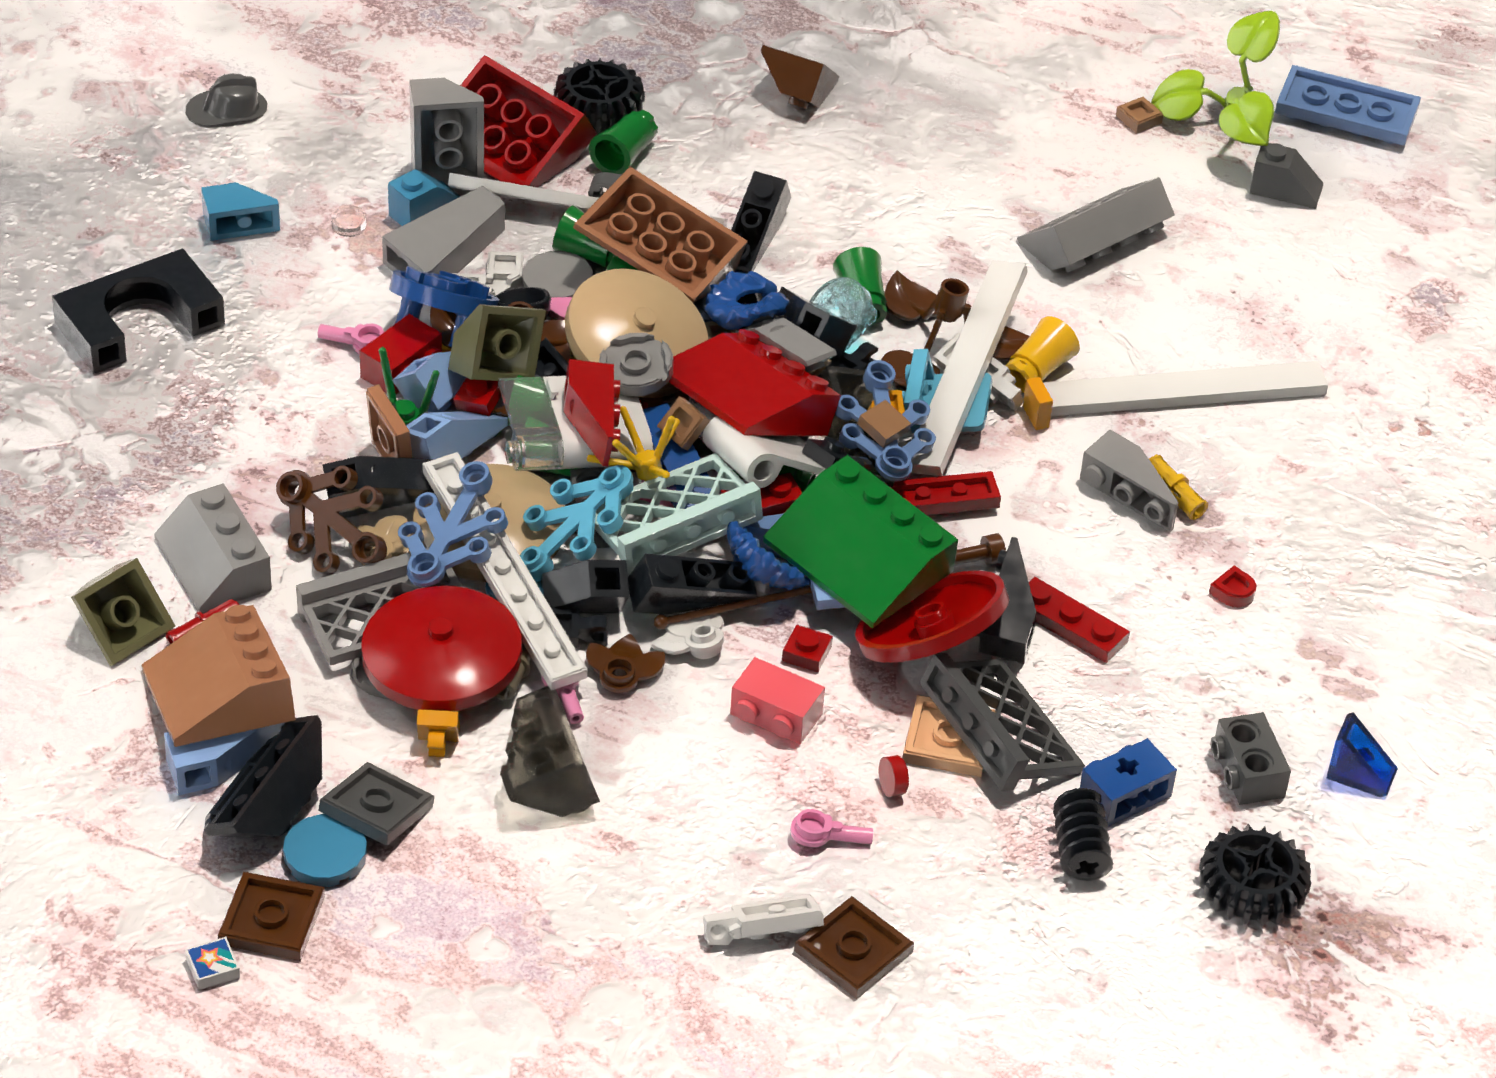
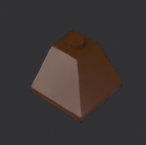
(799, 78)

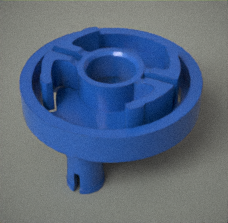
(439, 291)

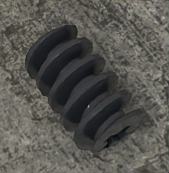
(1082, 834)

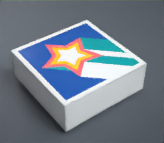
(212, 963)

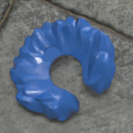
(731, 315)
(760, 563)

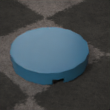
(324, 851)

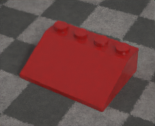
(525, 128)
(755, 387)

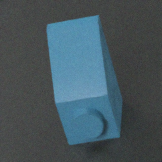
(416, 195)
(238, 211)

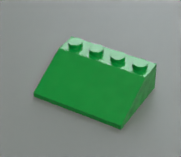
(862, 542)

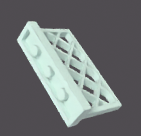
(681, 527)

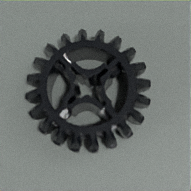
(601, 91)
(1255, 875)

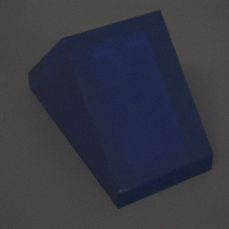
(1360, 760)

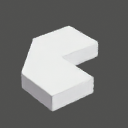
(503, 272)

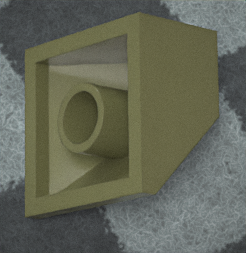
(498, 343)
(122, 610)

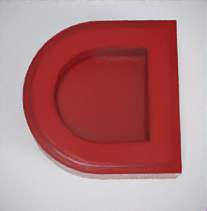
(1234, 588)

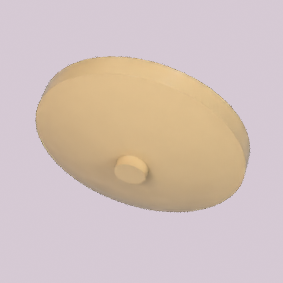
(626, 303)
(513, 493)

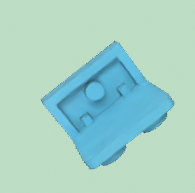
(923, 382)

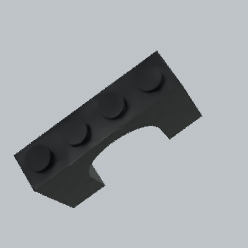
(165, 281)

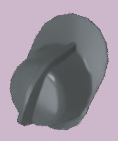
(228, 101)

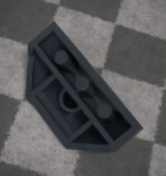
(271, 784)

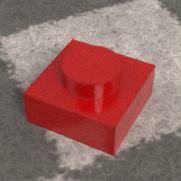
(477, 396)
(807, 648)

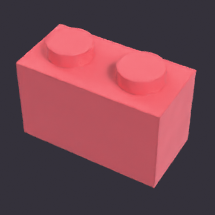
(777, 700)

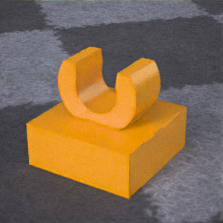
(437, 729)

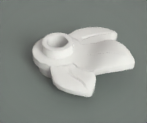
(698, 635)

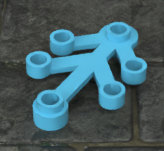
(610, 487)

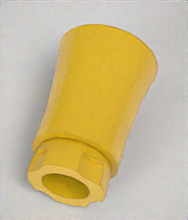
(1044, 351)

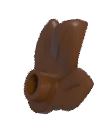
(623, 664)

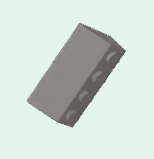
(1100, 225)

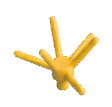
(645, 462)

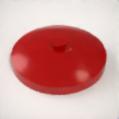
(936, 619)
(441, 648)

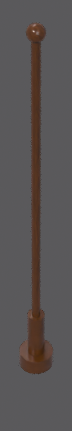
(987, 550)

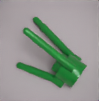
(406, 408)

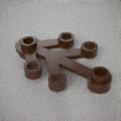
(327, 515)

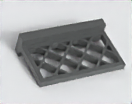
(988, 731)

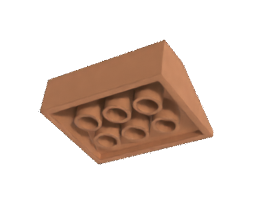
(662, 234)
(220, 679)

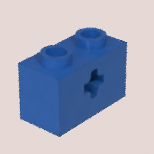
(1130, 780)

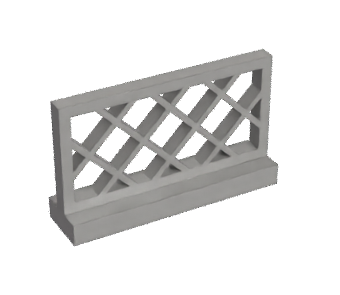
(347, 591)

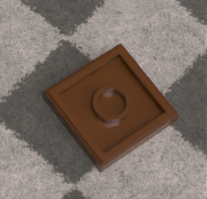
(272, 915)
(854, 947)

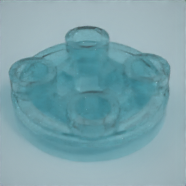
(849, 301)

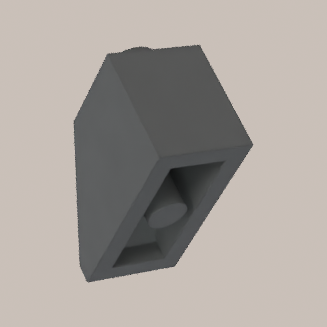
(1285, 176)

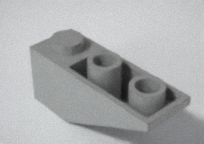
(793, 342)
(1129, 477)

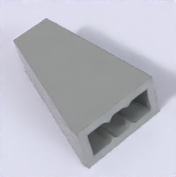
(446, 236)

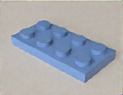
(1348, 105)

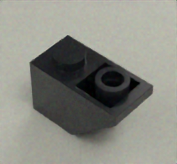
(588, 585)

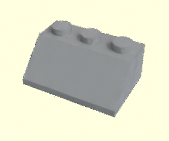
(446, 129)
(214, 549)

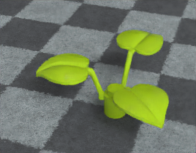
(1246, 112)

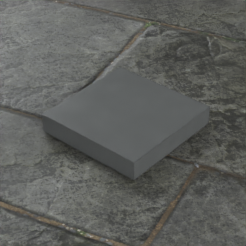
(376, 803)

